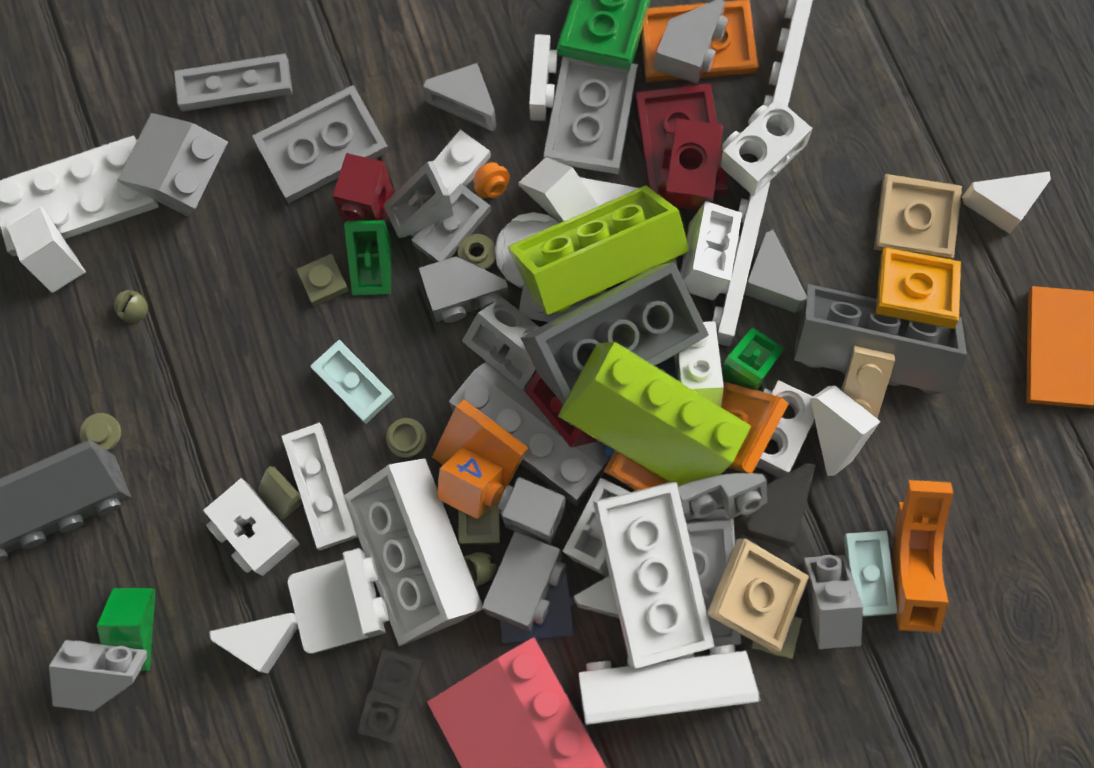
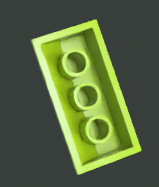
(599, 249)
(652, 417)

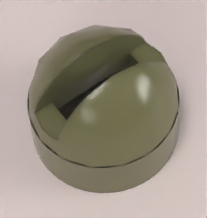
(135, 309)
(480, 567)

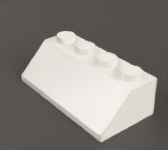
(413, 551)
(667, 686)

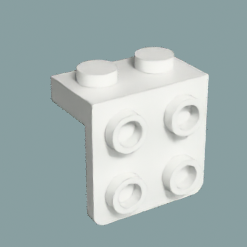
(338, 603)

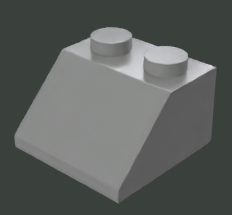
(172, 162)

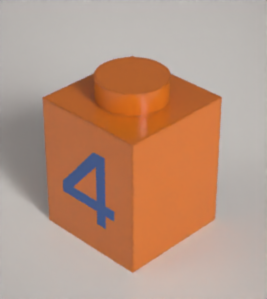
(470, 483)

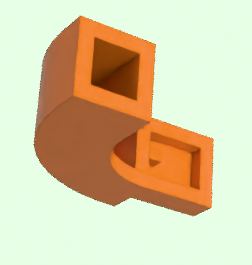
(918, 556)

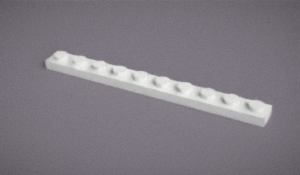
(752, 209)

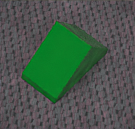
(368, 257)
(751, 360)
(129, 620)

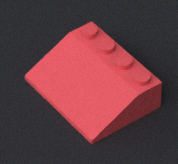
(514, 716)

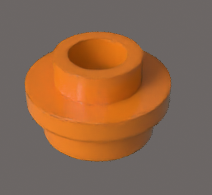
(490, 180)

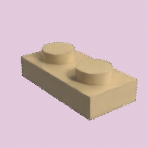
(868, 378)

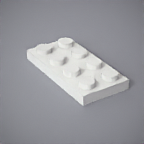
(74, 192)
(653, 574)

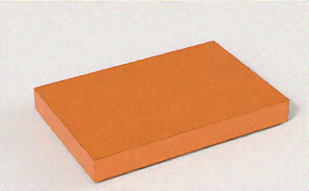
(733, 54)
(1060, 347)

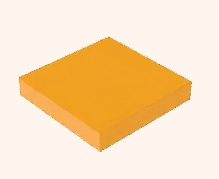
(919, 288)

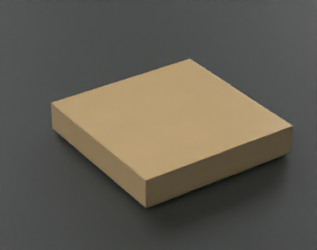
(918, 216)
(758, 595)

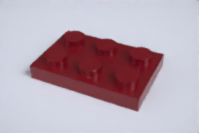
(658, 115)

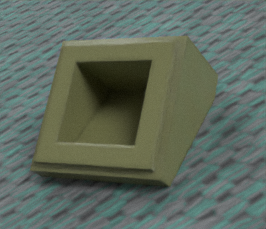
(278, 493)

